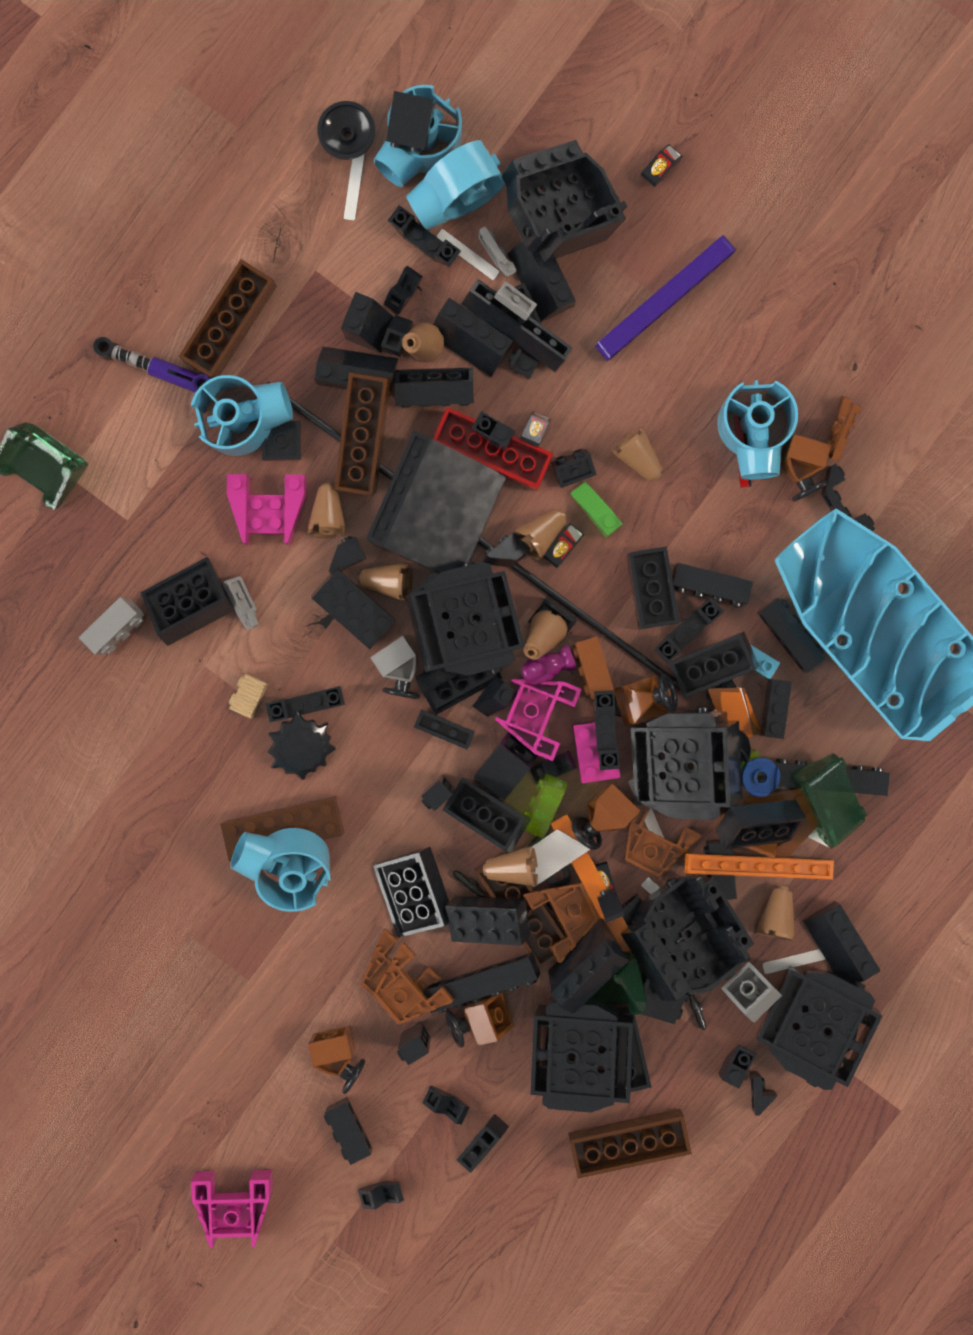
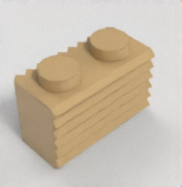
(248, 695)

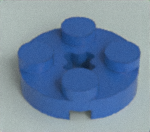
(766, 785)

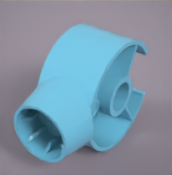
(401, 164)
(457, 185)
(270, 407)
(757, 459)
(290, 855)

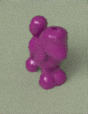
(548, 666)

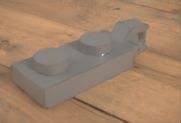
(496, 253)
(241, 601)

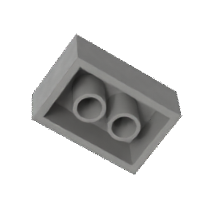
(113, 626)

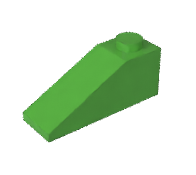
(596, 509)

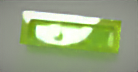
(545, 804)

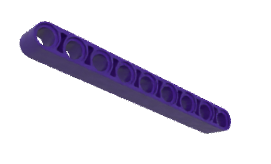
(665, 298)

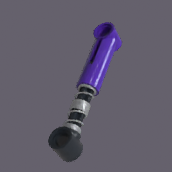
(156, 367)

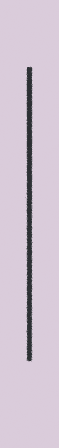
(518, 568)

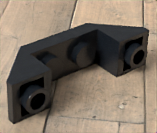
(422, 239)
(833, 499)
(688, 629)
(305, 704)
(605, 730)

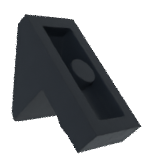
(759, 1096)

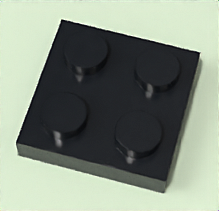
(283, 442)

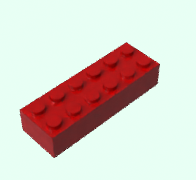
(520, 462)

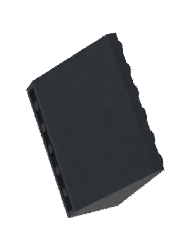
(436, 506)

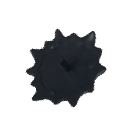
(300, 746)

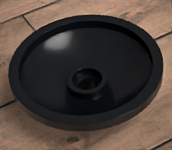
(342, 119)

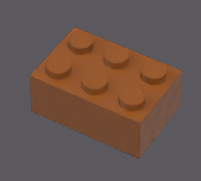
(592, 666)

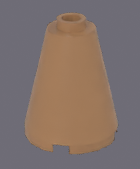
(423, 342)
(639, 455)
(327, 514)
(541, 532)
(387, 580)
(544, 634)
(513, 867)
(778, 915)

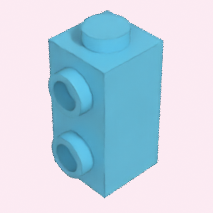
(767, 665)

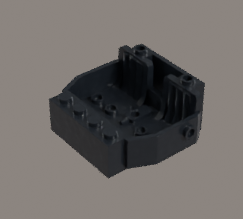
(582, 196)
(474, 645)
(685, 738)
(704, 958)
(832, 1005)
(578, 1082)

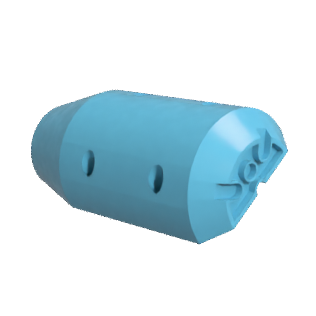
(890, 640)

